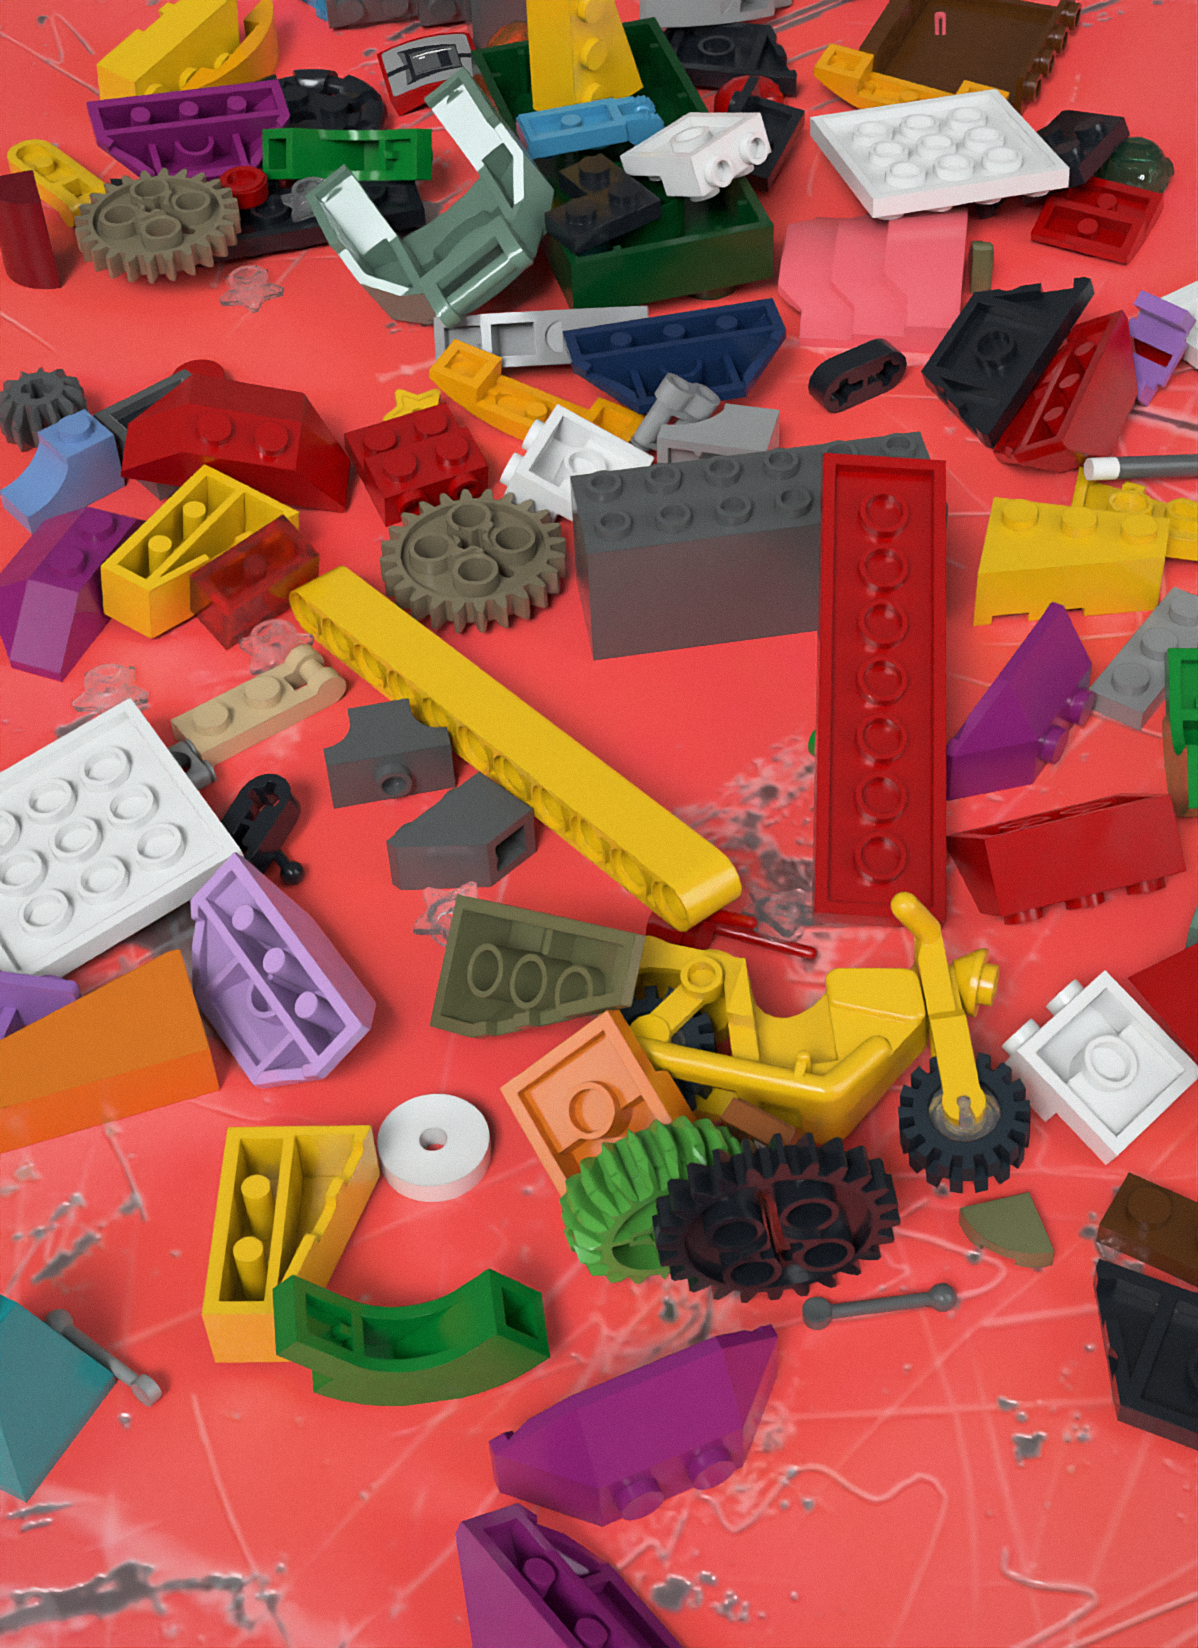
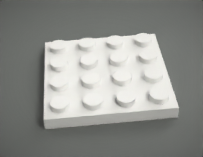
(938, 154)
(98, 843)

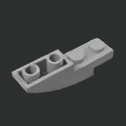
(707, 12)
(528, 336)

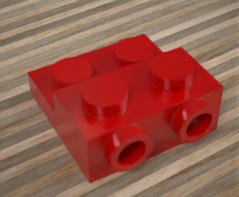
(416, 461)

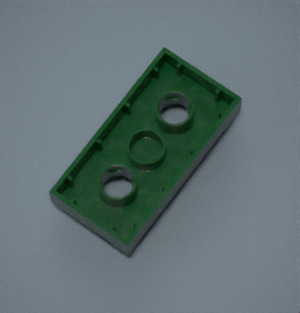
(694, 246)

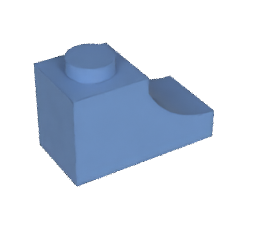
(69, 471)

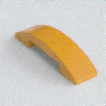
(252, 59)
(851, 77)
(476, 383)

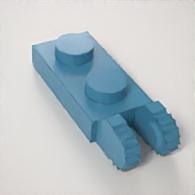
(588, 126)

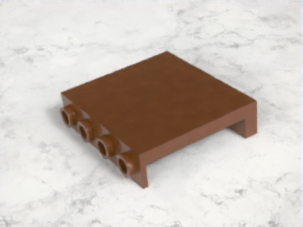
(985, 42)

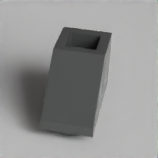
(465, 837)

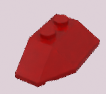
(1076, 401)
(244, 431)

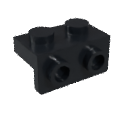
(781, 126)

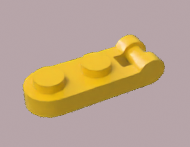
(56, 176)

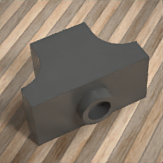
(388, 756)

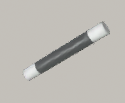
(1141, 467)

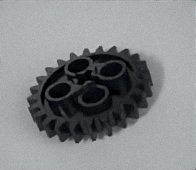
(826, 1201)

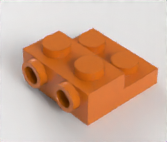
(591, 1095)

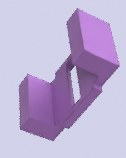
(1164, 328)

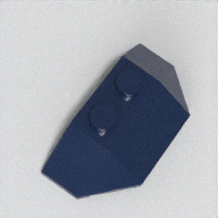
(709, 346)

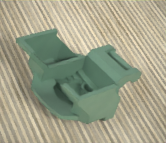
(467, 249)

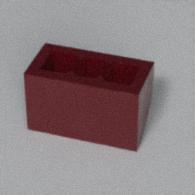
(24, 233)

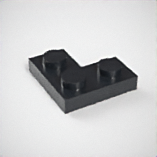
(602, 205)

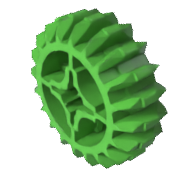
(615, 1194)

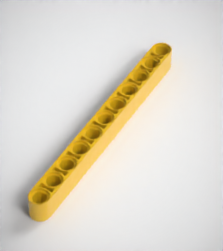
(520, 750)

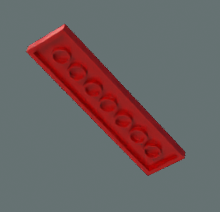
(880, 689)

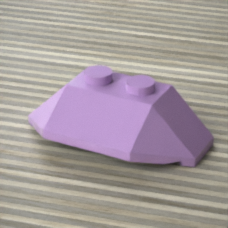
(272, 980)

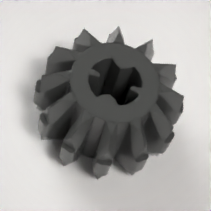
(37, 403)

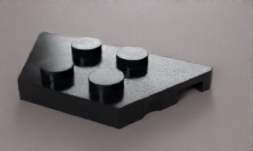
(731, 50)
(1081, 142)
(1001, 351)
(1150, 1351)

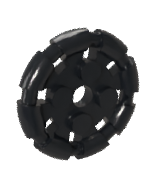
(331, 103)

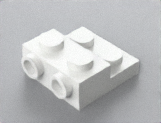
(700, 153)
(561, 449)
(1099, 1065)

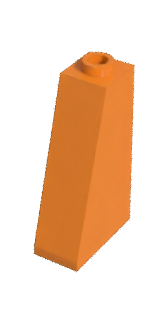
(106, 1056)

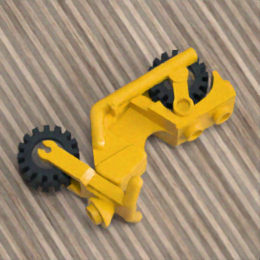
(844, 1051)

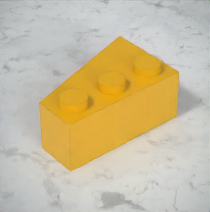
(171, 49)
(578, 53)
(1069, 558)
(149, 573)
(280, 1213)

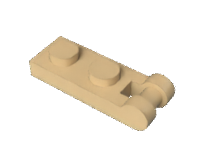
(260, 706)

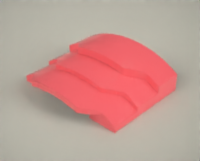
(875, 278)

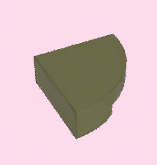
(980, 265)
(1009, 1229)

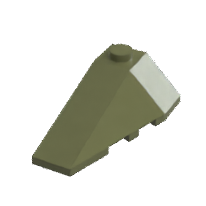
(529, 969)

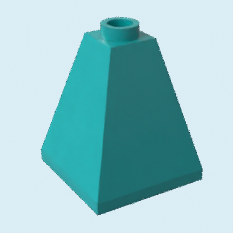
(44, 1397)

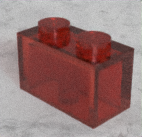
(252, 581)

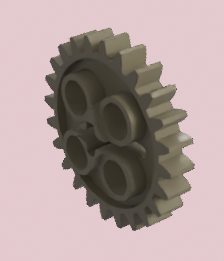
(158, 225)
(473, 560)

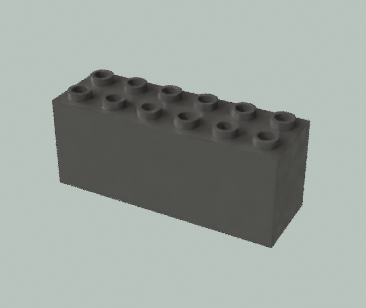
(706, 546)

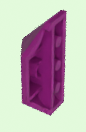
(190, 128)
(55, 590)
(1024, 712)
(644, 1432)
(546, 1589)

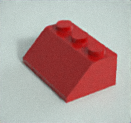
(1069, 855)

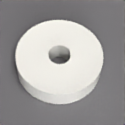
(438, 1173)

